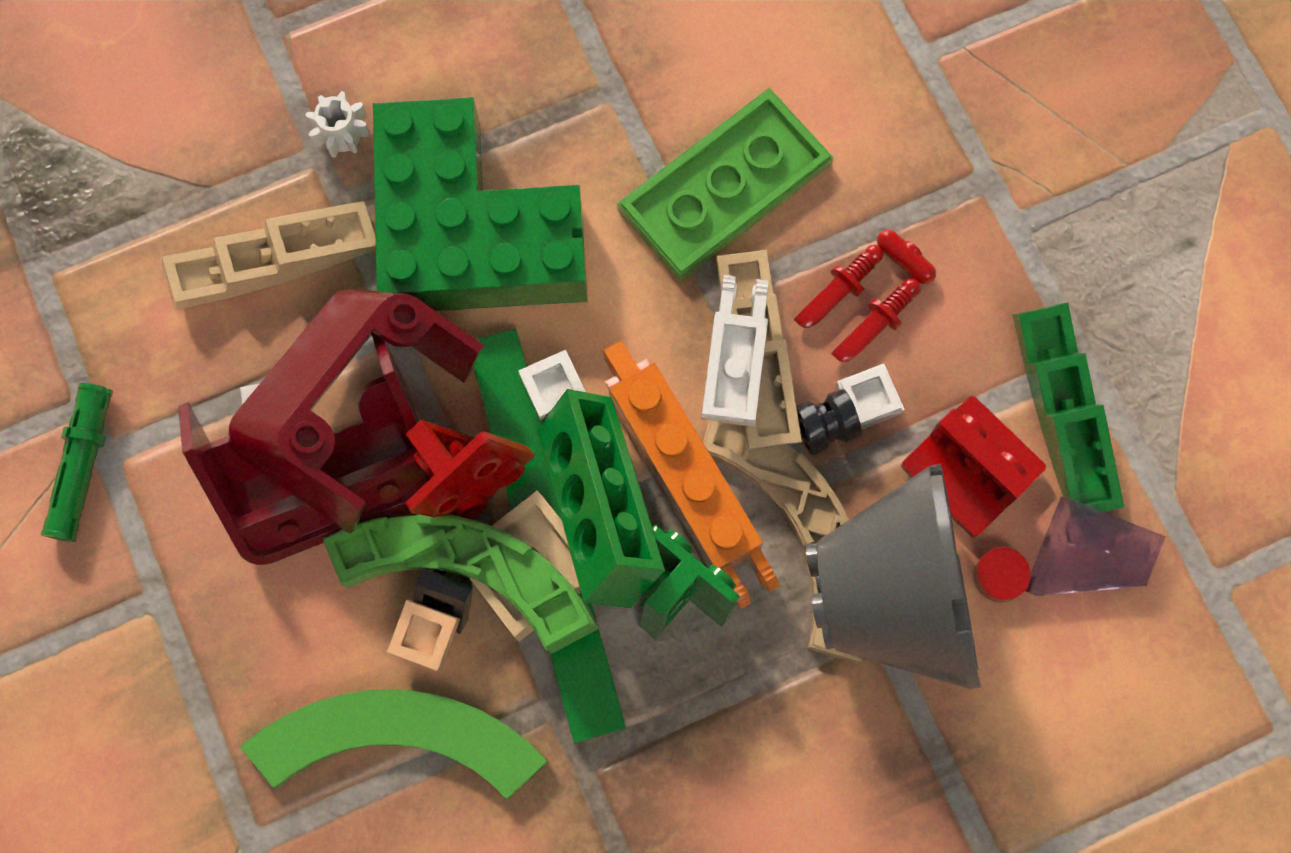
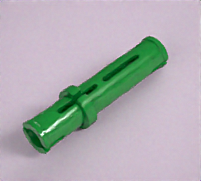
(77, 461)

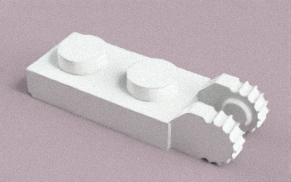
(736, 358)

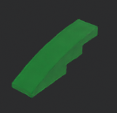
(1067, 408)

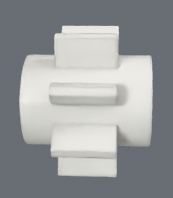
(337, 124)

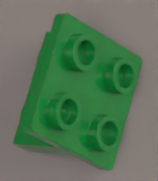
(684, 581)

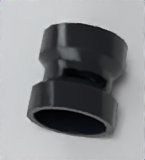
(828, 421)

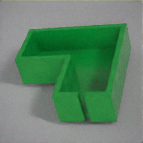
(449, 236)

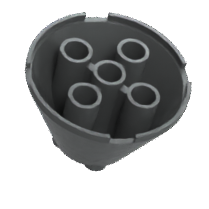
(897, 585)

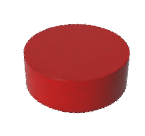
(1002, 574)

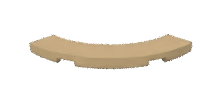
(792, 486)

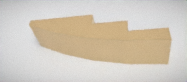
(269, 256)
(776, 407)

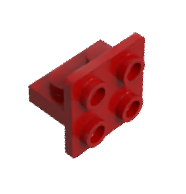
(980, 464)
(462, 469)

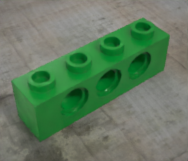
(599, 500)

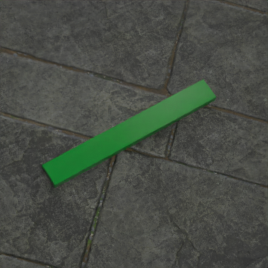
(582, 665)

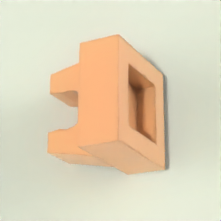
(423, 635)

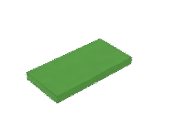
(724, 184)

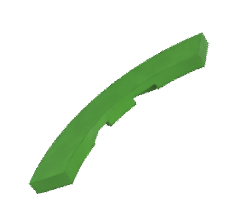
(471, 551)
(394, 719)

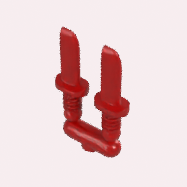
(883, 313)

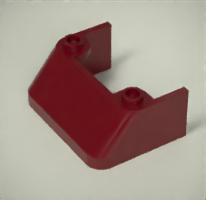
(276, 422)
(367, 458)

